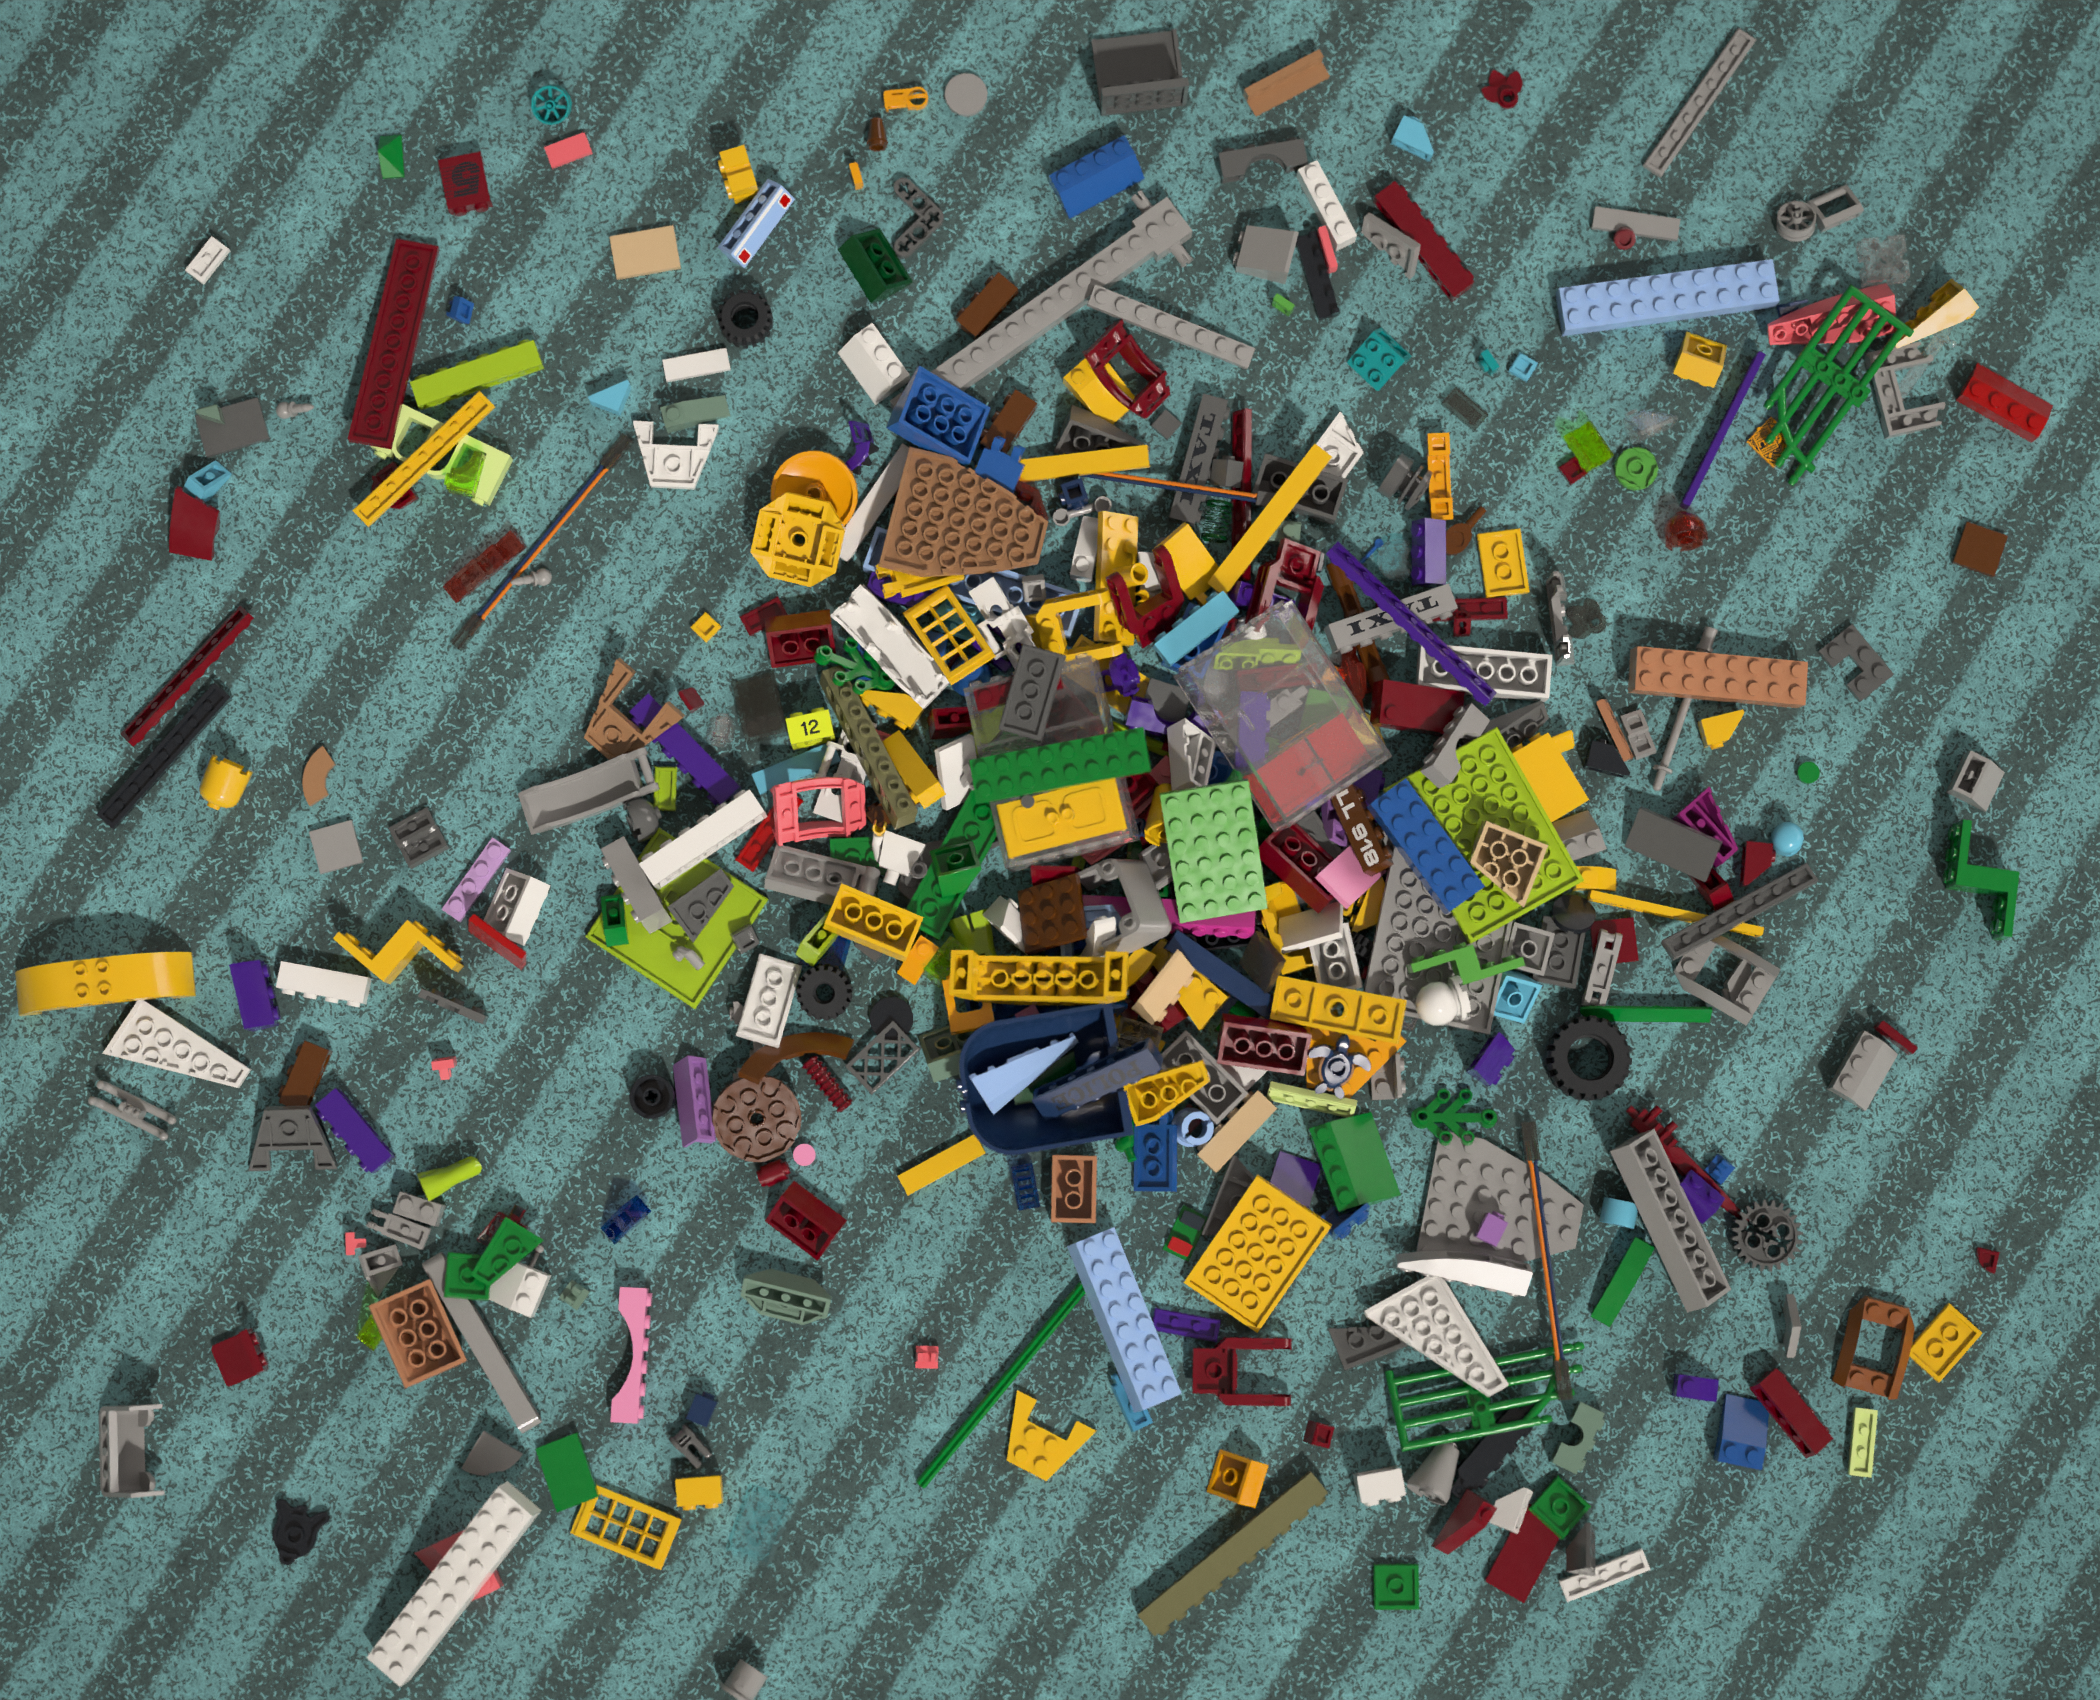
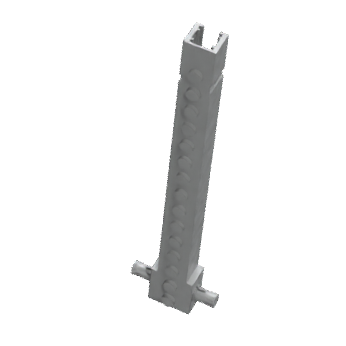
(1153, 234)

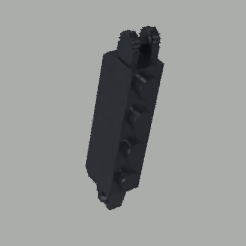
(1489, 1452)

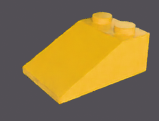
(1093, 395)

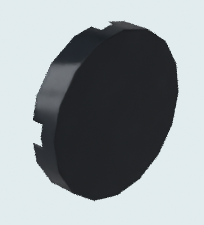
(1573, 914)
(891, 1010)

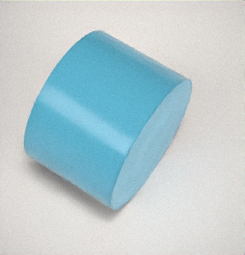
(1618, 1213)

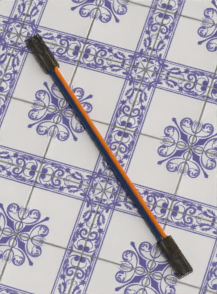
(608, 461)
(1561, 1367)

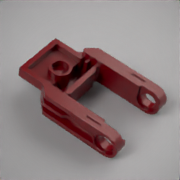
(1293, 570)
(1154, 614)
(1216, 1371)

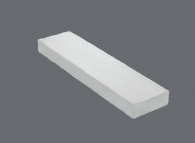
(1606, 1575)

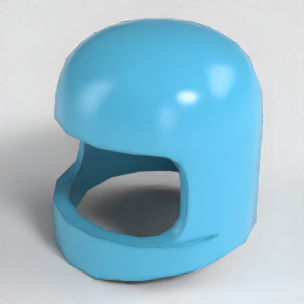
(1787, 839)

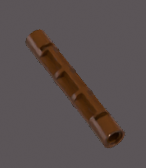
(1351, 606)

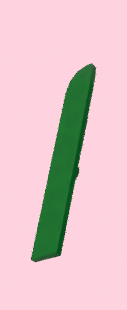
(1649, 1013)

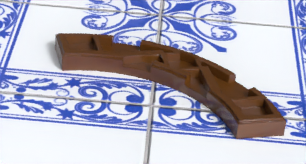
(794, 1046)

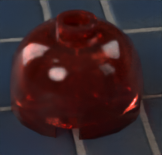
(1684, 531)

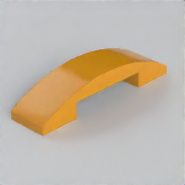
(1440, 485)

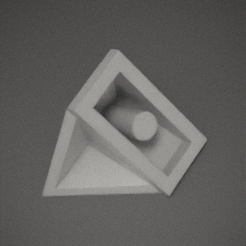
(380, 1267)

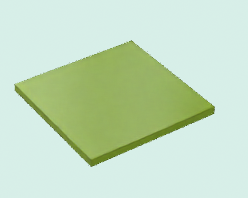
(653, 952)

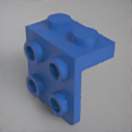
(1343, 1224)

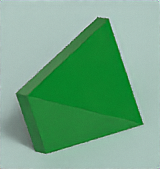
(391, 156)

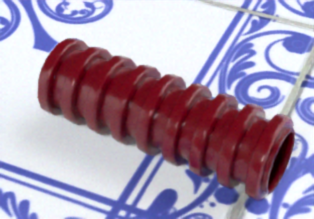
(827, 1084)

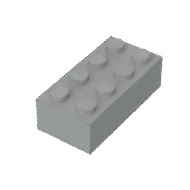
(1219, 1094)

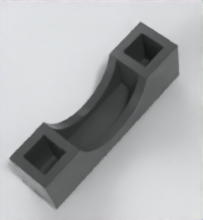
(1288, 154)

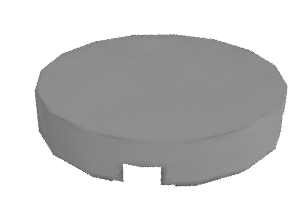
(966, 94)

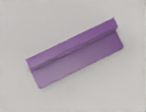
(694, 1101)

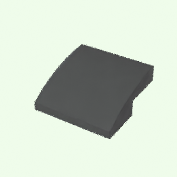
(1167, 700)
(418, 838)

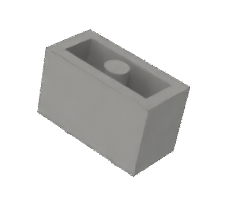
(419, 1209)

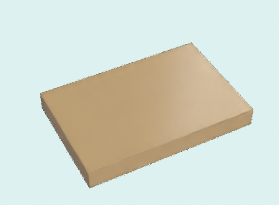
(645, 252)

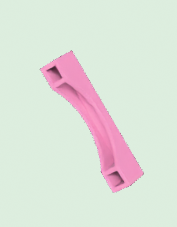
(627, 1403)

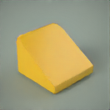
(1564, 741)

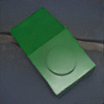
(614, 920)

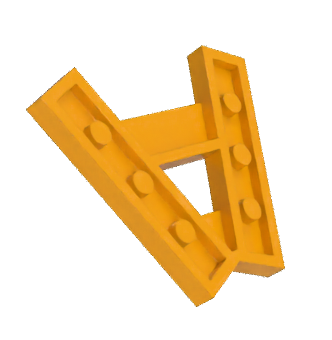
(1376, 1051)

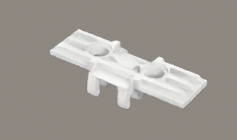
(1011, 622)
(828, 804)

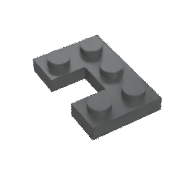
(1854, 645)

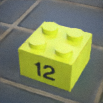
(810, 728)

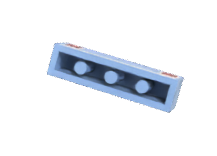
(756, 223)

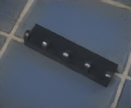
(1317, 276)

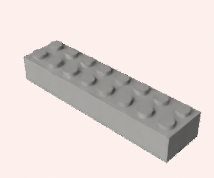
(1670, 1220)

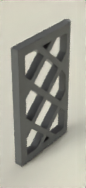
(901, 1060)

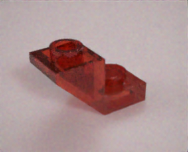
(1028, 493)

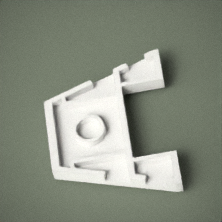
(674, 464)

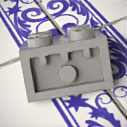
(1387, 1081)

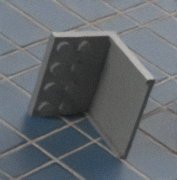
(1139, 73)

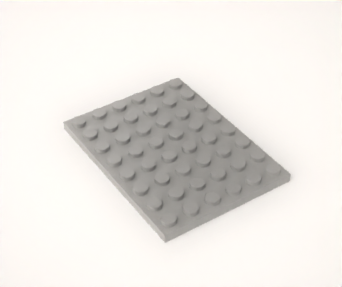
(1415, 926)

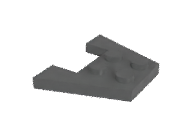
(290, 1130)

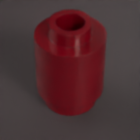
(773, 1173)

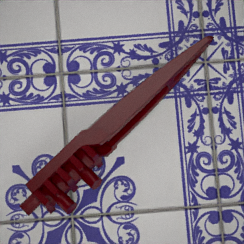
(1680, 1161)

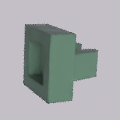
(574, 1294)

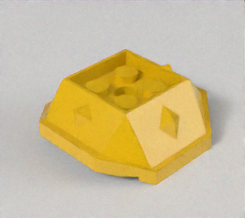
(776, 545)

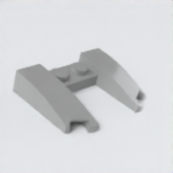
(1895, 419)
(1561, 639)

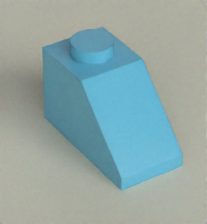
(1413, 138)
(206, 481)

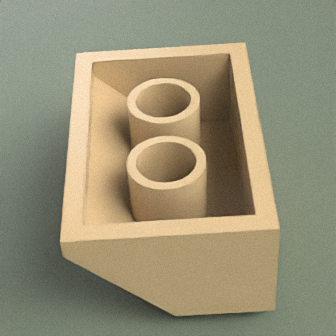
(1164, 988)

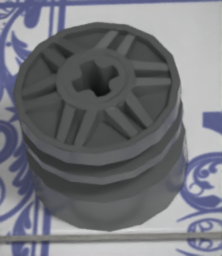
(1405, 482)

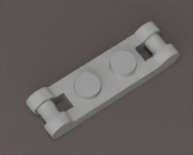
(1602, 968)

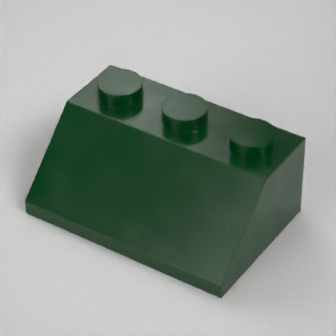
(874, 265)

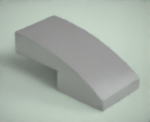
(1637, 734)

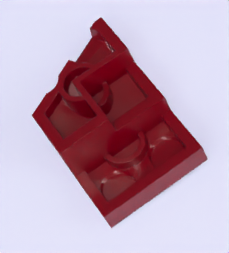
(192, 526)

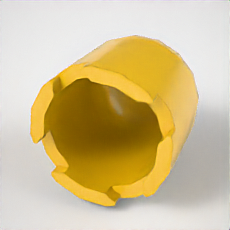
(223, 783)

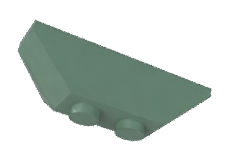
(786, 1296)

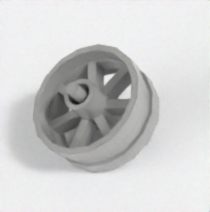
(1796, 221)

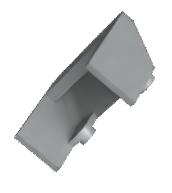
(1148, 916)
(124, 1451)

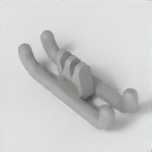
(133, 1109)

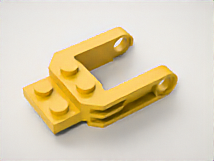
(1049, 629)

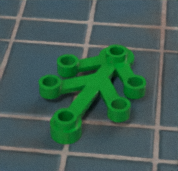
(857, 667)
(1451, 1118)

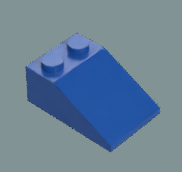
(1742, 1432)

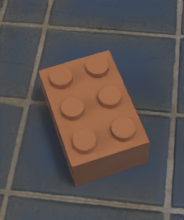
(1073, 1189)

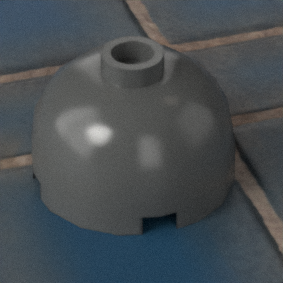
(642, 818)

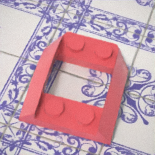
(786, 810)

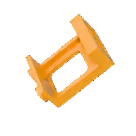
(965, 1021)

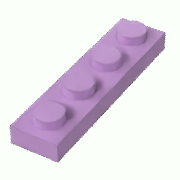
(476, 879)

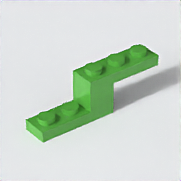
(1465, 963)

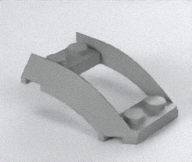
(1751, 993)

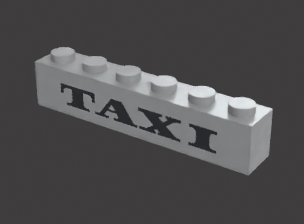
(1377, 623)

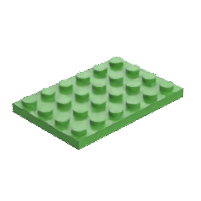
(1213, 850)

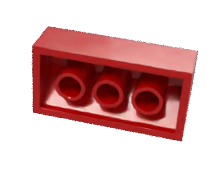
(2005, 403)

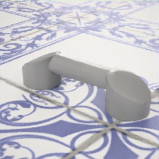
(1062, 517)

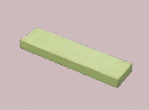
(1310, 1100)

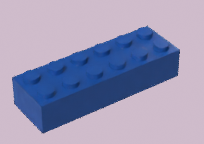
(1425, 846)

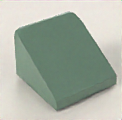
(211, 413)

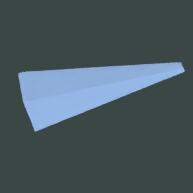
(1005, 1082)

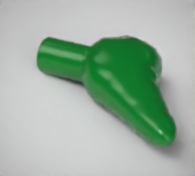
(1125, 1145)

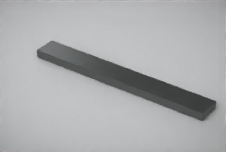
(1739, 911)

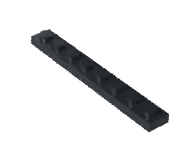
(164, 756)

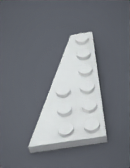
(164, 1043)

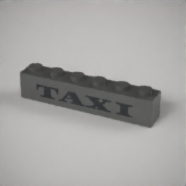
(1199, 458)

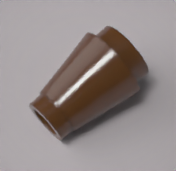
(877, 136)

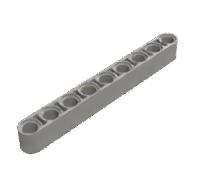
(485, 1349)

